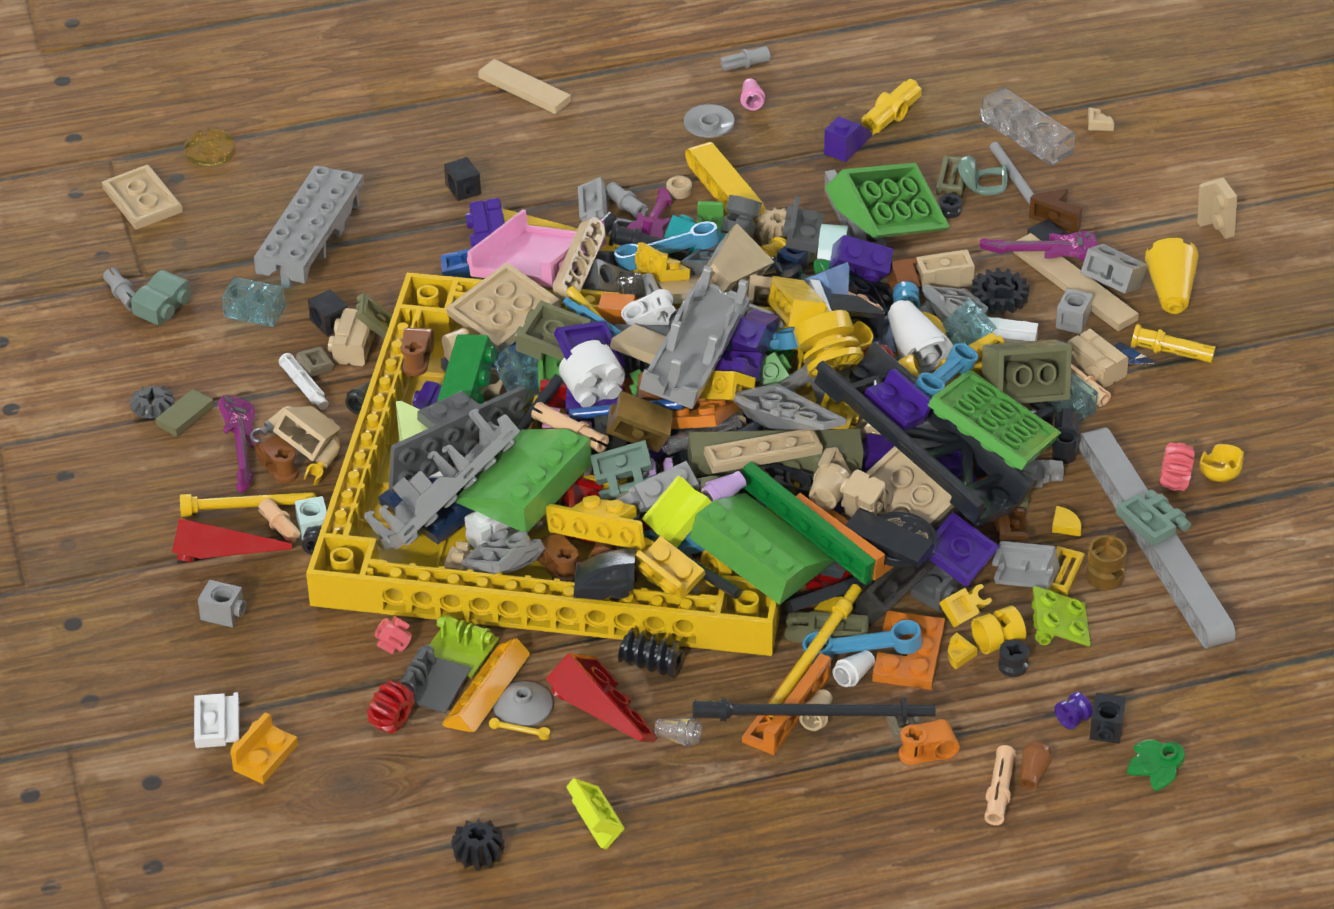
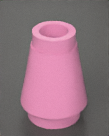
(752, 95)

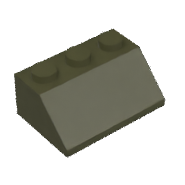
(1029, 369)

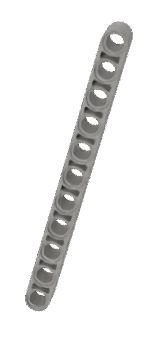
(1168, 558)

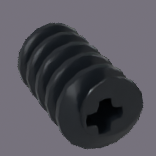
(651, 654)

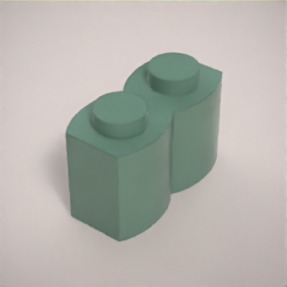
(161, 297)

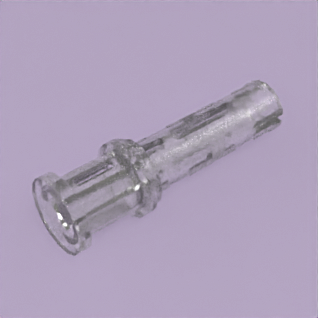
(680, 441)

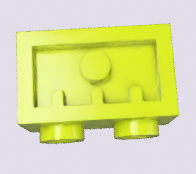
(595, 812)

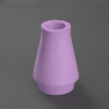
(724, 486)

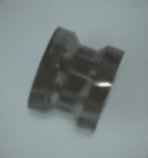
(631, 285)

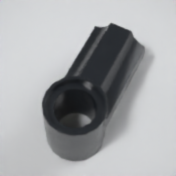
(1066, 444)

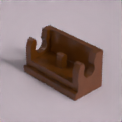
(1012, 527)

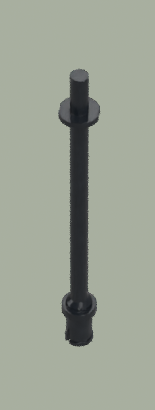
(725, 709)

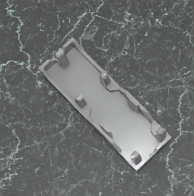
(308, 222)
(695, 341)
(422, 503)

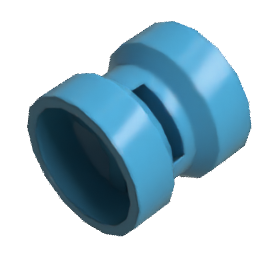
(907, 292)

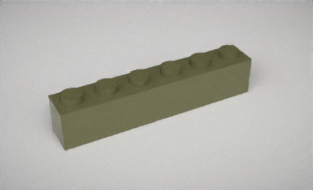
(846, 440)

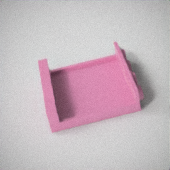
(528, 248)

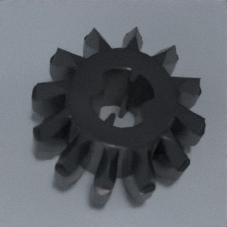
(477, 844)

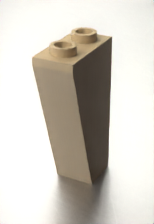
(737, 259)

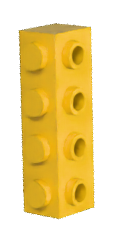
(794, 300)

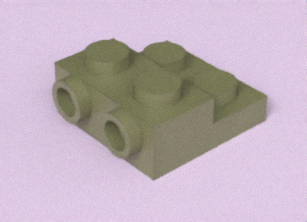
(537, 334)

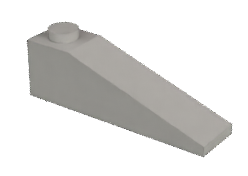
(783, 409)

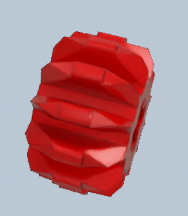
(390, 706)

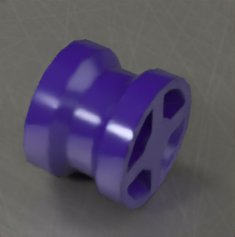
(1073, 710)

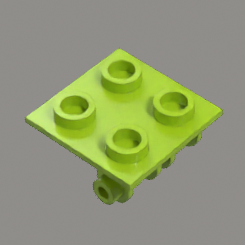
(1059, 617)
(463, 643)

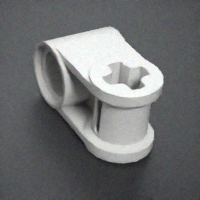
(648, 309)

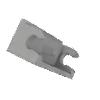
(1025, 564)

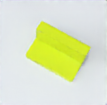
(675, 511)

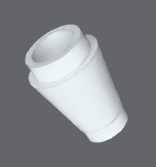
(852, 668)

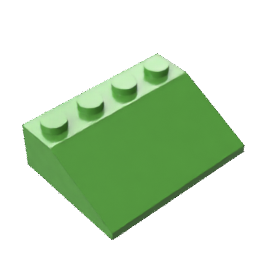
(887, 200)
(529, 476)
(758, 546)

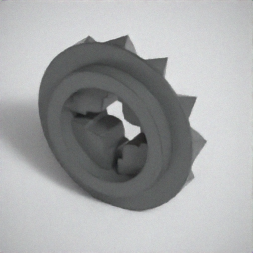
(140, 405)

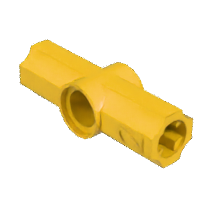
(891, 106)

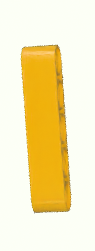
(718, 174)

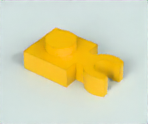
(963, 605)

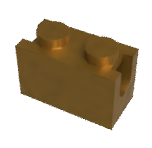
(639, 420)

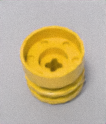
(829, 341)

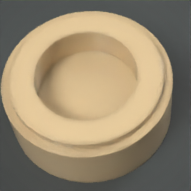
(679, 187)

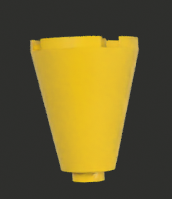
(1172, 272)

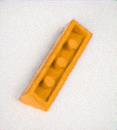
(487, 686)

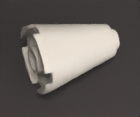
(917, 336)

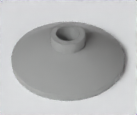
(709, 120)
(524, 704)

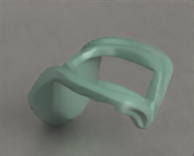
(970, 174)

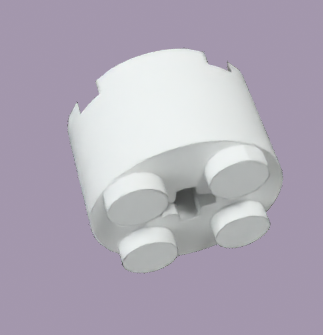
(592, 373)

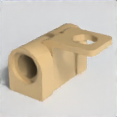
(946, 269)

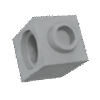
(1074, 311)
(221, 603)

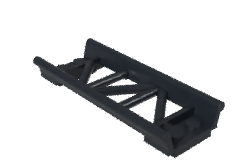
(977, 501)

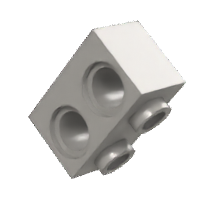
(1114, 268)

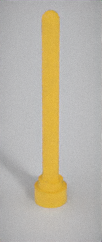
(190, 505)

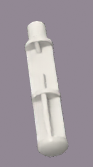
(303, 380)

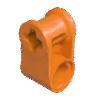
(930, 740)

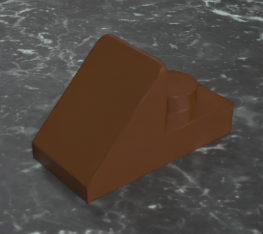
(1054, 207)

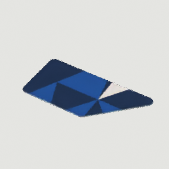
(1134, 356)

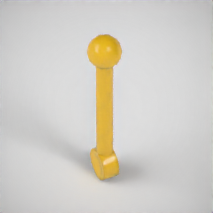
(543, 733)

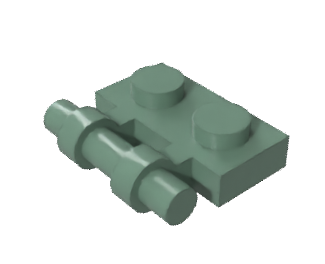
(619, 464)
(1147, 520)

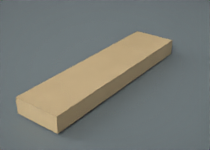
(524, 86)
(762, 450)

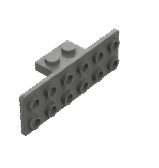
(449, 425)

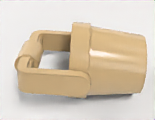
(828, 479)

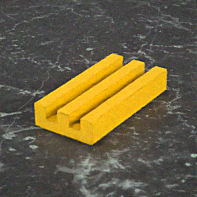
(1070, 554)

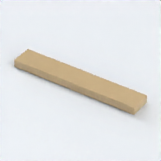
(1067, 275)

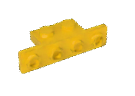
(598, 521)

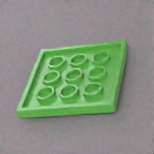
(994, 419)

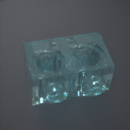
(253, 301)
(967, 324)
(518, 370)

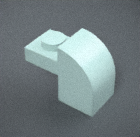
(828, 236)

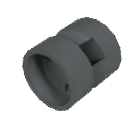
(741, 212)

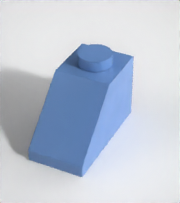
(833, 280)

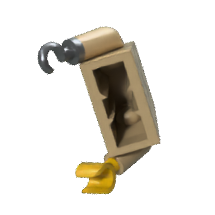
(308, 433)

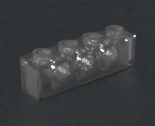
(1027, 126)

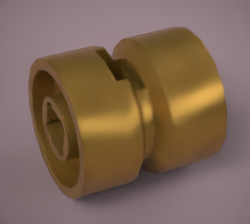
(1106, 562)

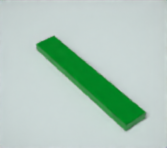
(809, 523)

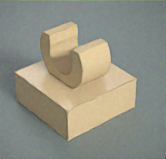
(456, 555)

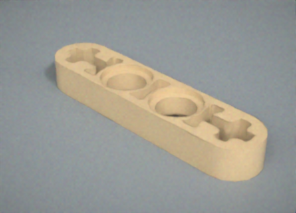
(574, 255)

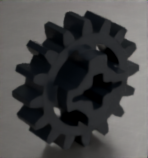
(1002, 290)

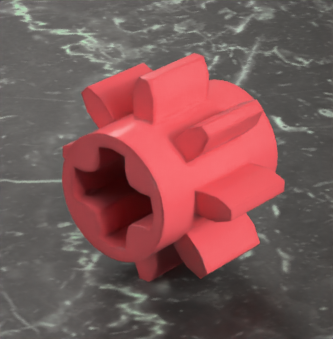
(393, 635)

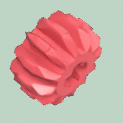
(1177, 466)

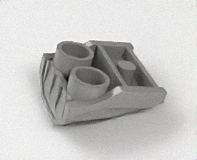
(947, 300)
(504, 553)

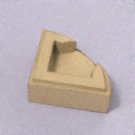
(1099, 121)

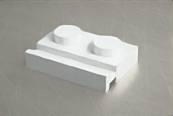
(216, 720)

